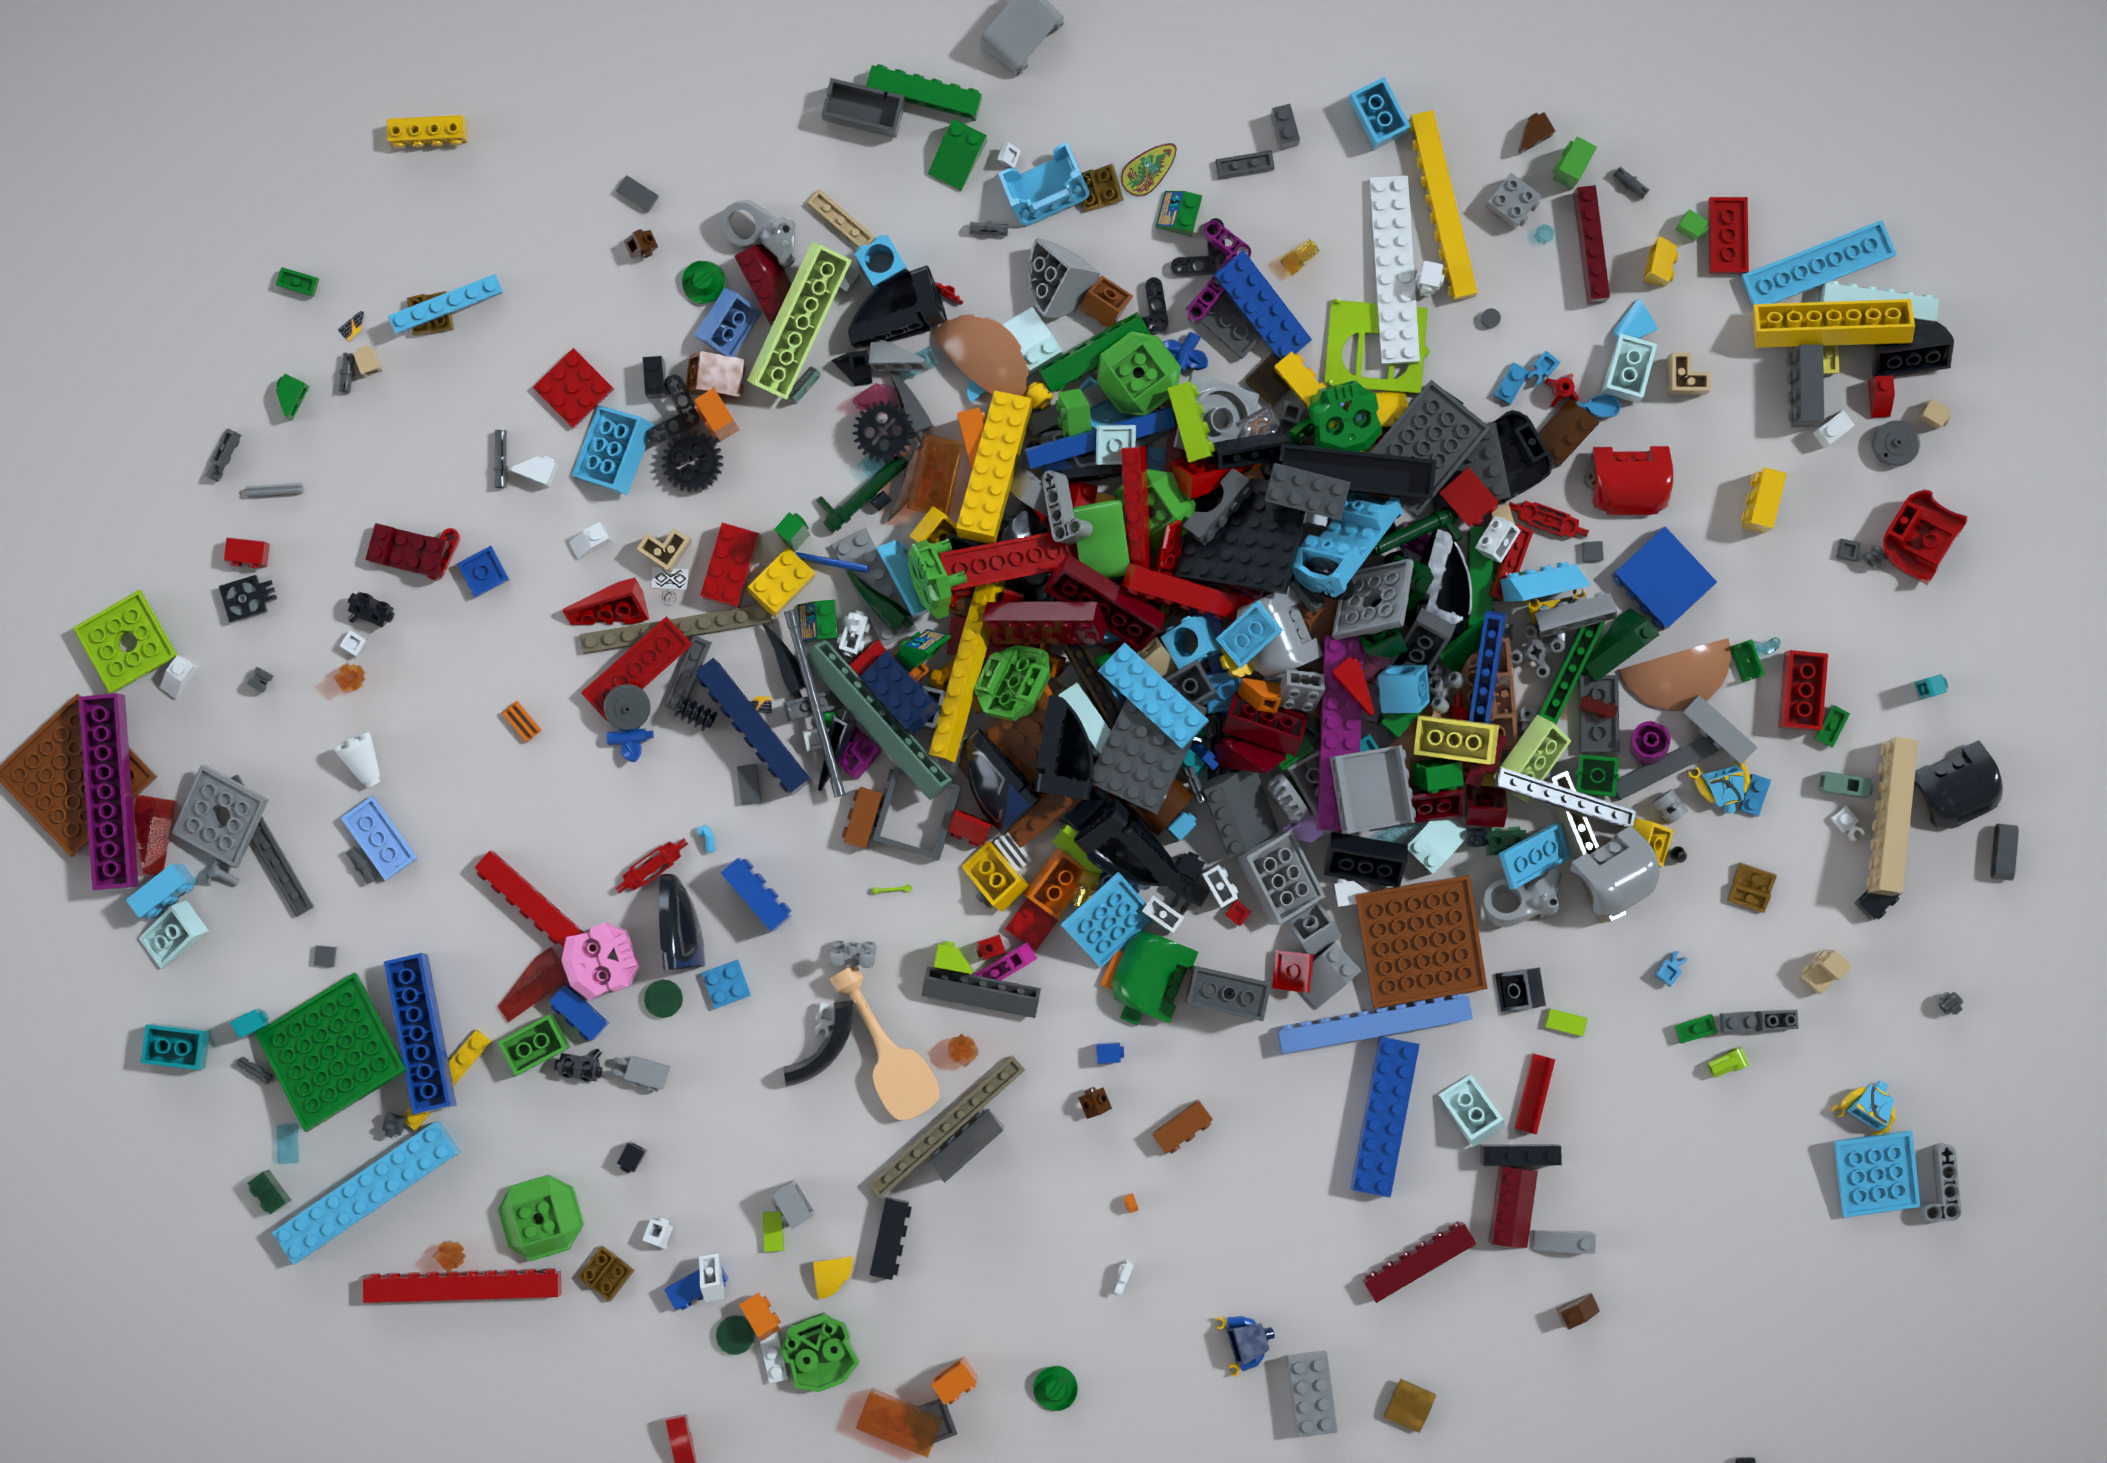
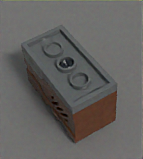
(1228, 993)

